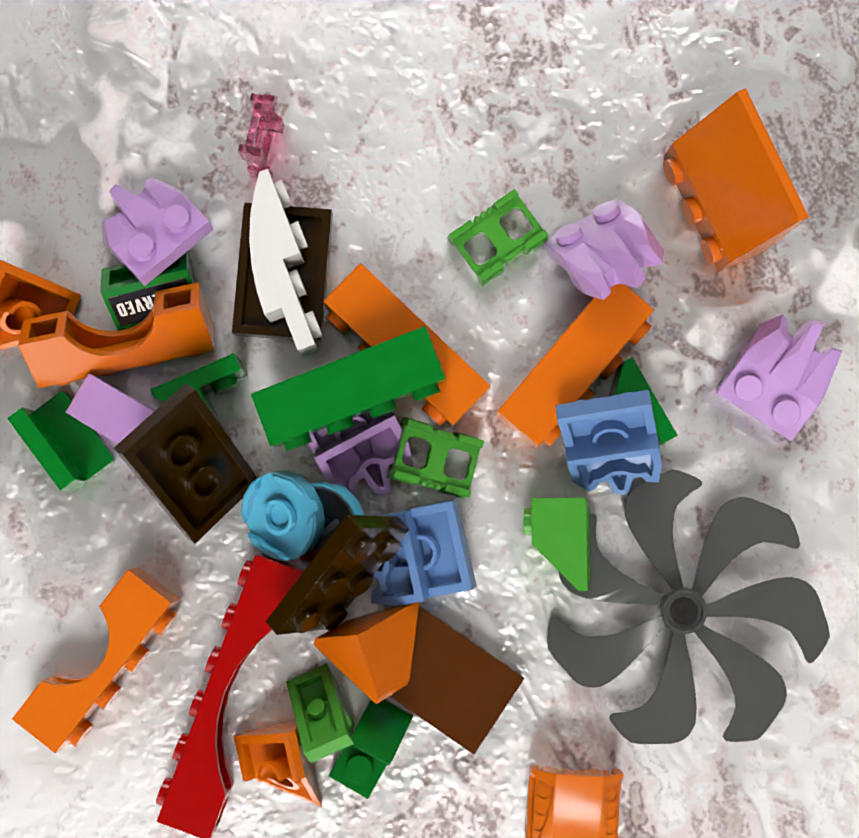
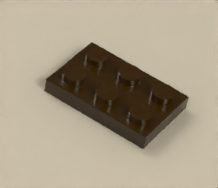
(248, 312)
(187, 463)
(338, 574)

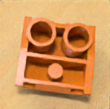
(572, 803)

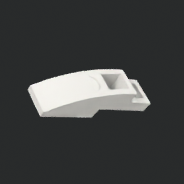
(273, 251)

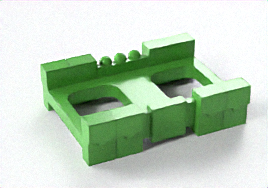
(506, 248)
(432, 473)

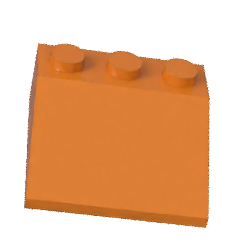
(733, 183)

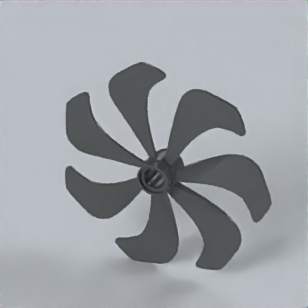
(782, 601)

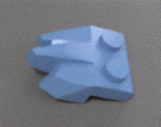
(611, 440)
(430, 559)

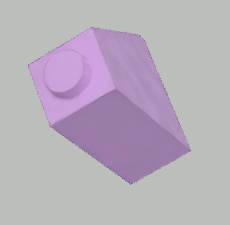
(108, 409)

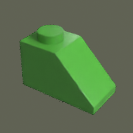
(562, 536)

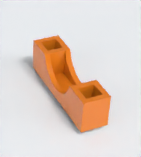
(66, 350)
(61, 706)

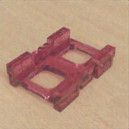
(260, 133)

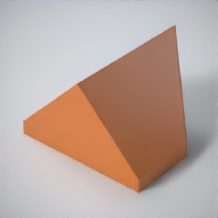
(28, 297)
(374, 649)
(278, 760)

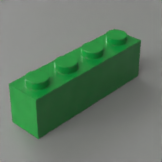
(348, 388)

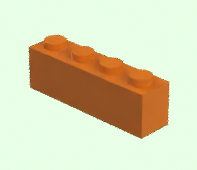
(377, 315)
(574, 363)

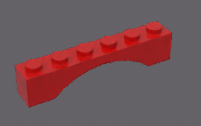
(202, 782)

